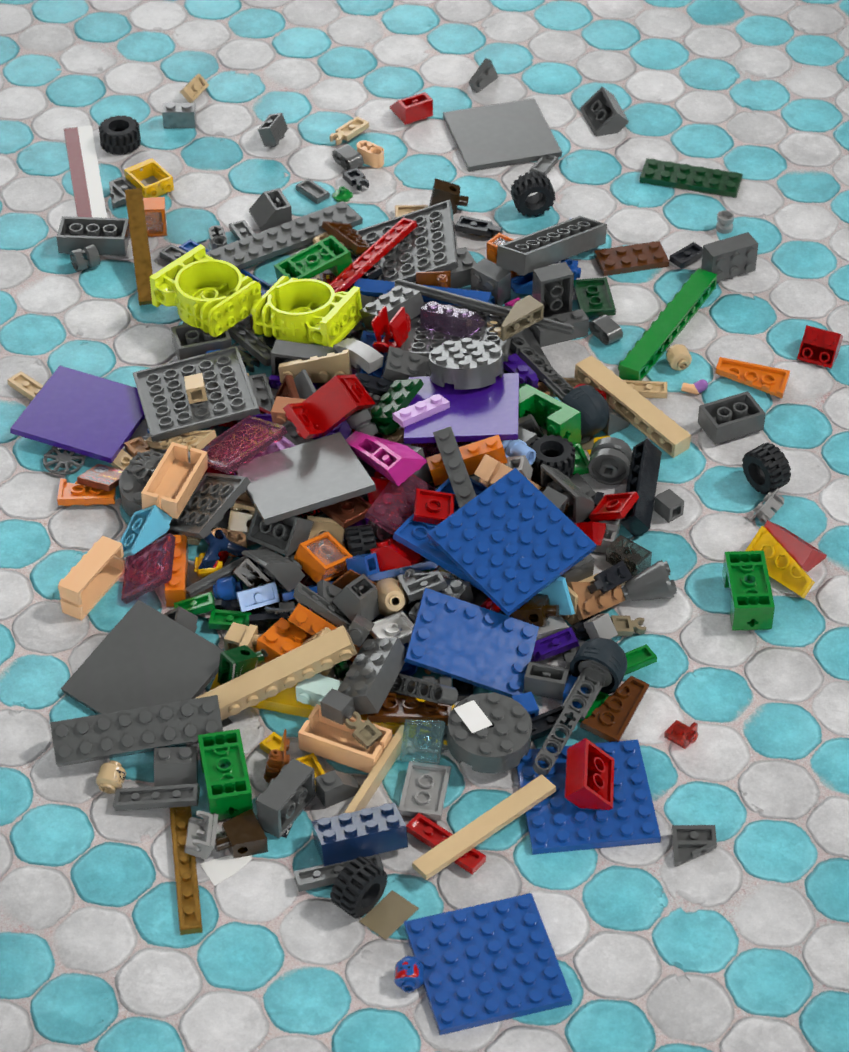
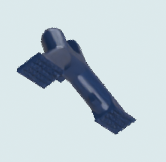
(218, 544)

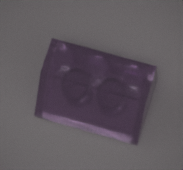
(450, 319)

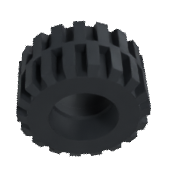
(119, 135)
(530, 184)
(554, 452)
(766, 468)
(359, 539)
(358, 887)

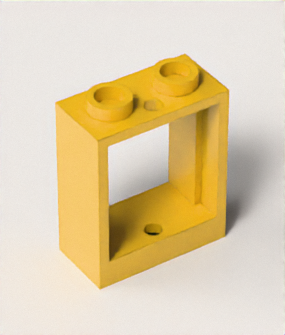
(149, 169)

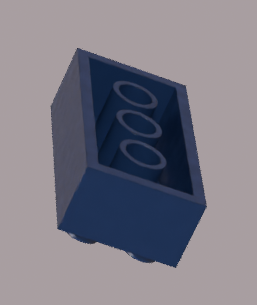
(359, 834)

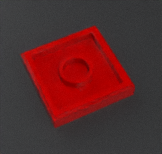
(432, 506)
(614, 506)

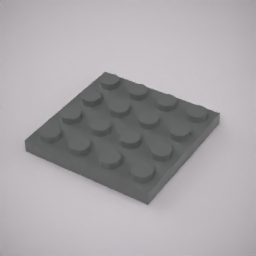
(208, 504)

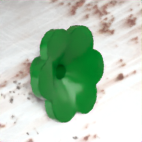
(342, 194)

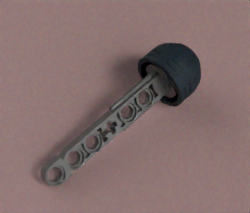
(583, 398)
(600, 668)

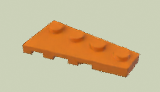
(757, 376)

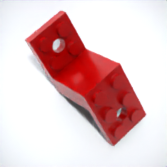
(328, 406)

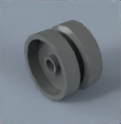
(610, 461)

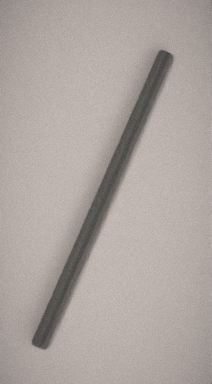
(481, 306)
(208, 581)

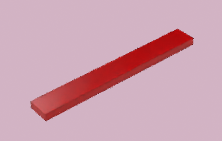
(373, 255)

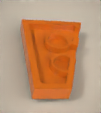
(78, 494)

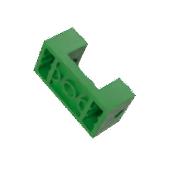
(326, 254)
(550, 414)
(750, 590)
(225, 773)

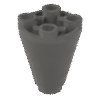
(650, 584)

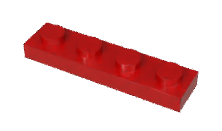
(433, 834)

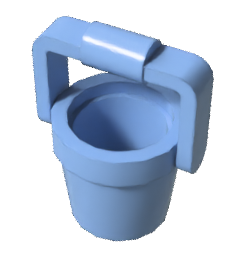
(519, 448)

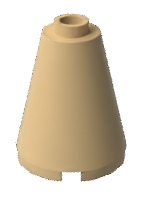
(387, 590)

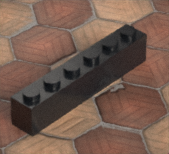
(643, 480)

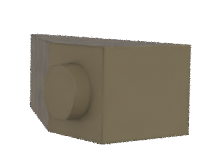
(522, 315)

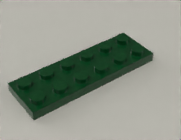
(691, 178)

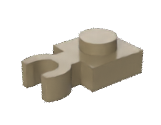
(626, 626)
(365, 732)

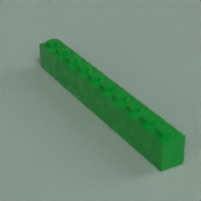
(667, 326)

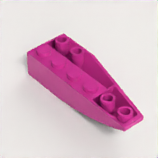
(389, 458)

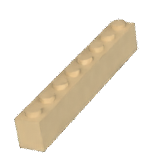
(634, 407)
(283, 672)

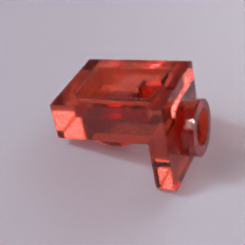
(682, 734)

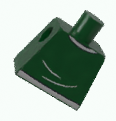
(237, 662)

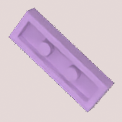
(421, 410)

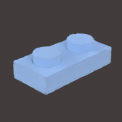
(257, 596)

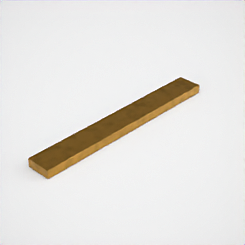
(140, 244)
(185, 874)

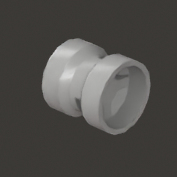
(725, 221)

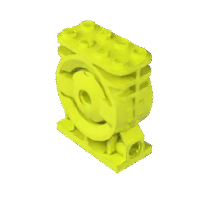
(205, 291)
(306, 312)

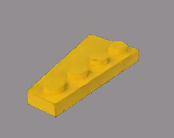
(780, 563)

